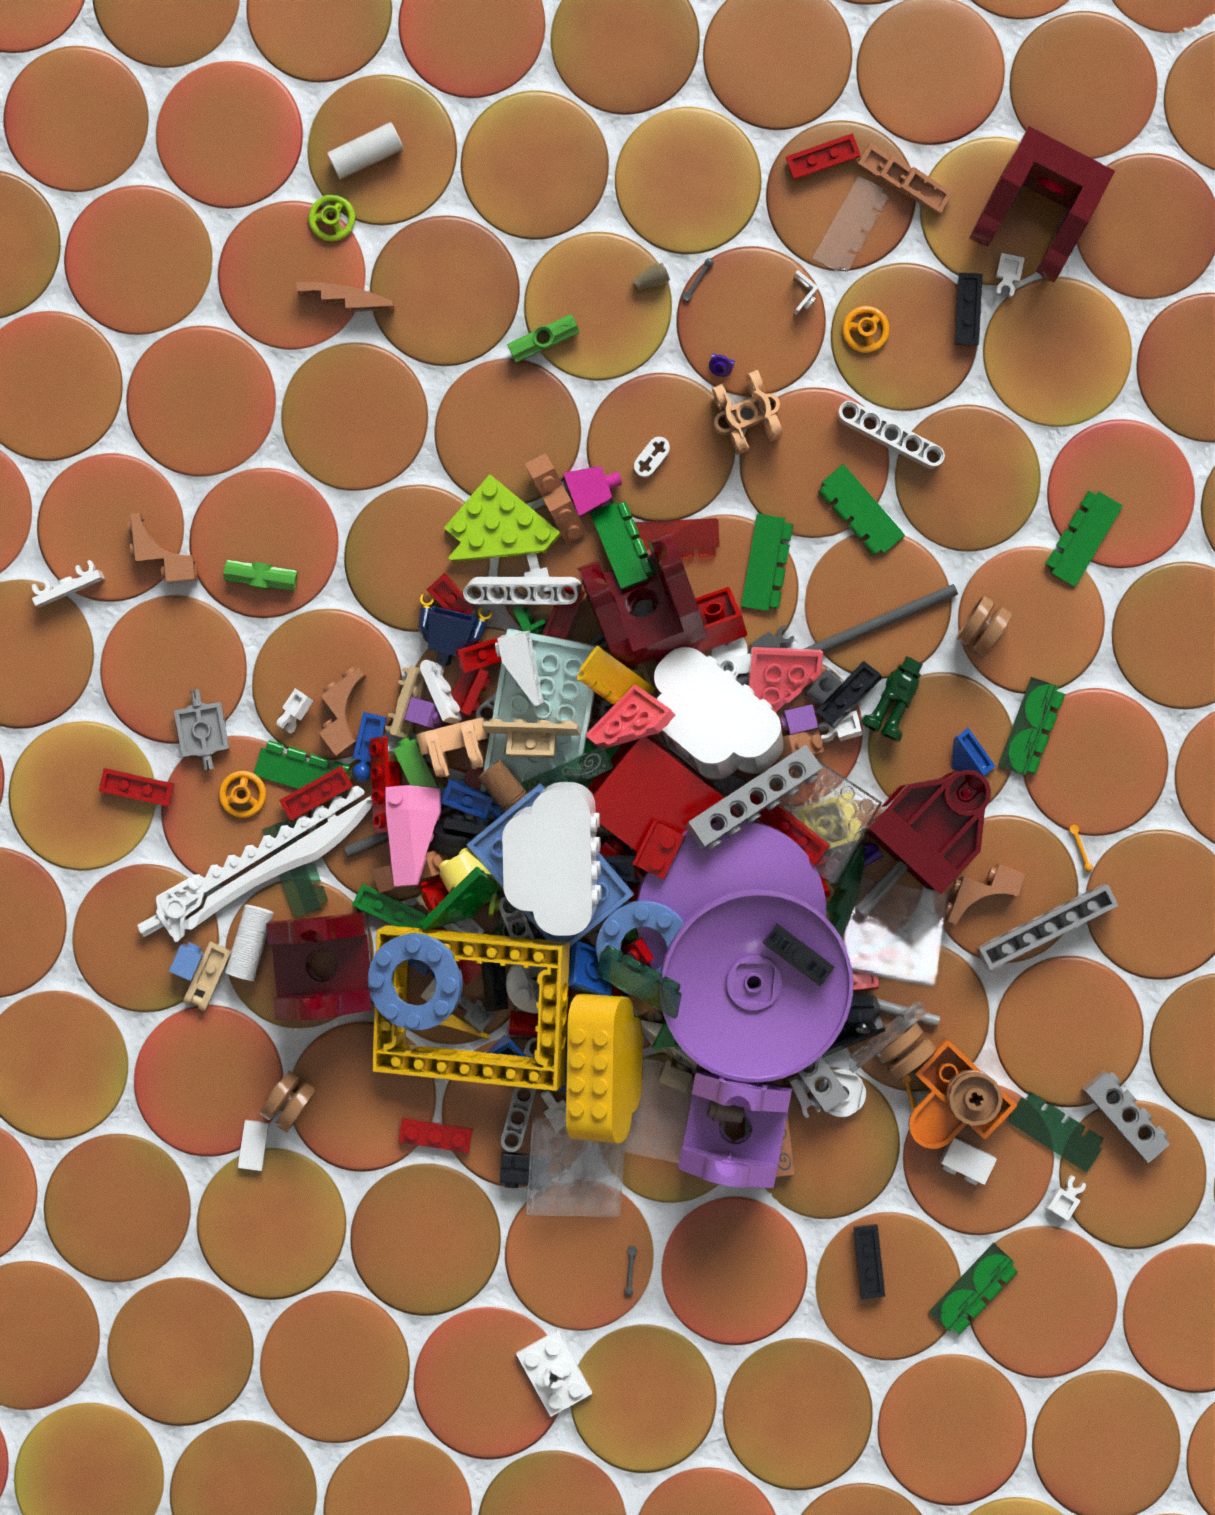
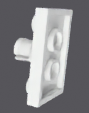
(554, 1373)

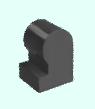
(824, 686)

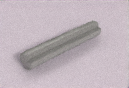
(881, 889)

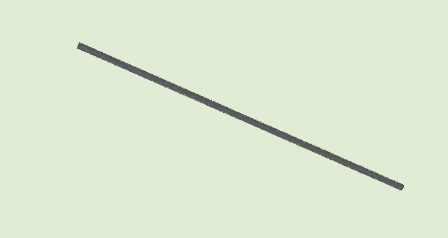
(824, 645)

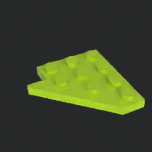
(498, 525)

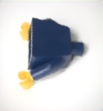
(449, 629)

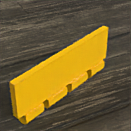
(609, 676)

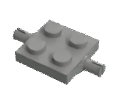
(201, 729)

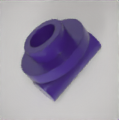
(721, 365)
(872, 853)

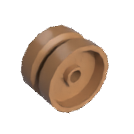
(985, 627)
(906, 1052)
(287, 1101)
(986, 1104)

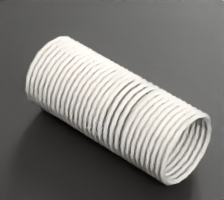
(370, 147)
(246, 948)

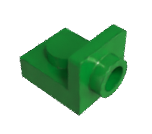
(523, 617)

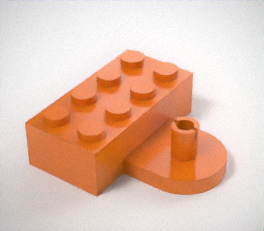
(931, 1120)

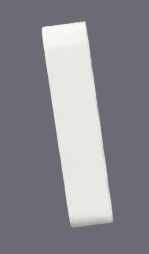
(878, 435)
(531, 584)

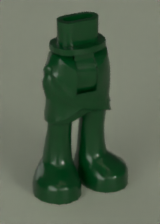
(901, 688)

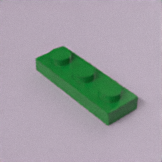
(387, 908)

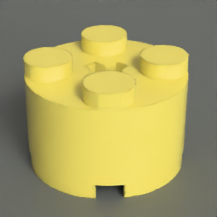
(457, 868)

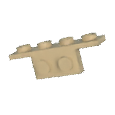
(531, 739)

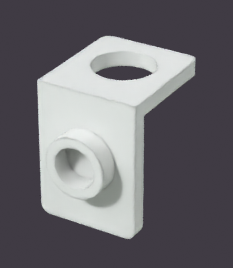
(809, 299)

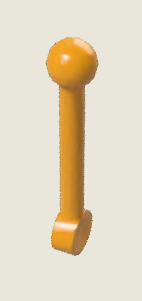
(1074, 829)
(906, 1079)

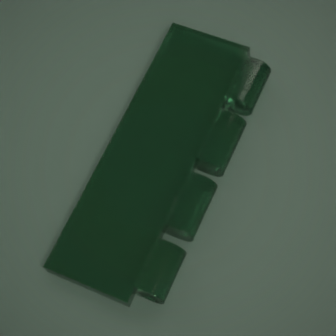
(299, 881)
(640, 982)
(1059, 1137)

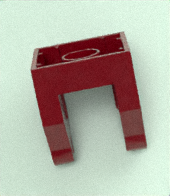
(1056, 174)
(672, 624)
(934, 826)
(302, 992)

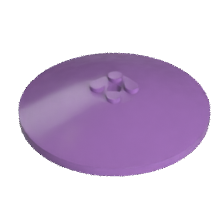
(748, 860)
(766, 1028)

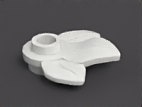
(733, 655)

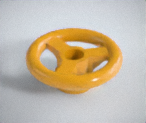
(871, 322)
(225, 801)

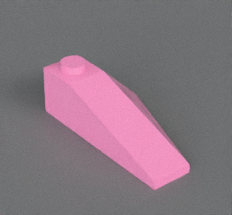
(410, 824)

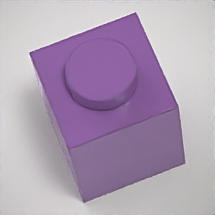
(423, 713)
(799, 719)

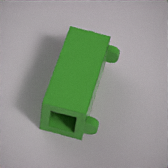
(415, 764)

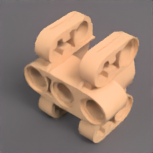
(760, 415)
(450, 738)

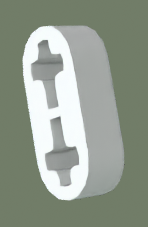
(647, 453)

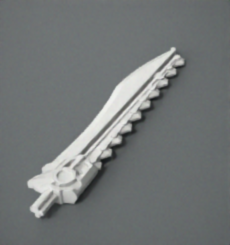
(188, 895)

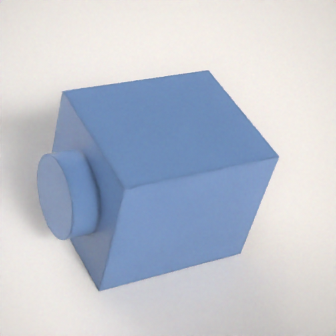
(187, 961)

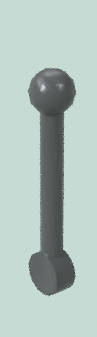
(688, 294)
(632, 1250)

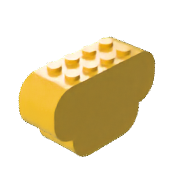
(602, 1067)

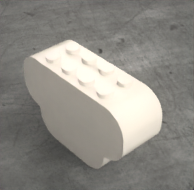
(716, 718)
(553, 859)

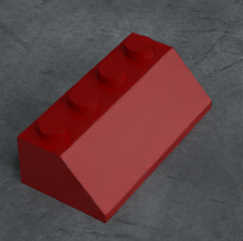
(721, 621)

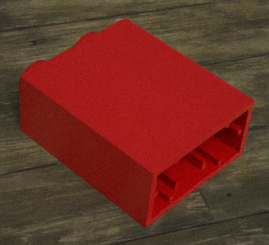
(650, 786)

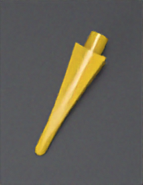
(457, 1023)

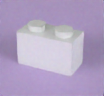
(967, 1160)

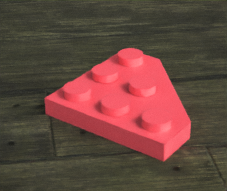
(782, 673)
(630, 719)

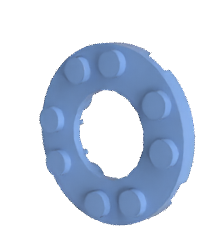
(635, 915)
(446, 972)

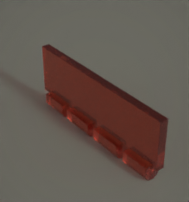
(685, 533)

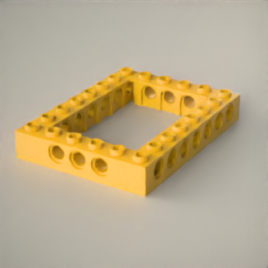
(542, 1072)

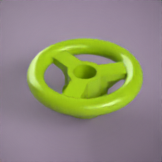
(330, 209)

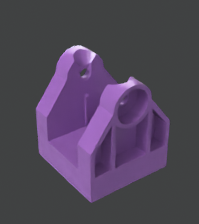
(749, 1160)

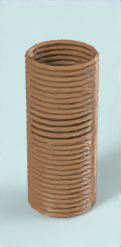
(502, 785)

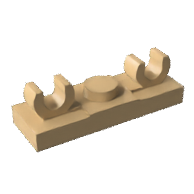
(413, 687)

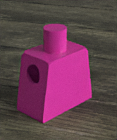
(590, 488)

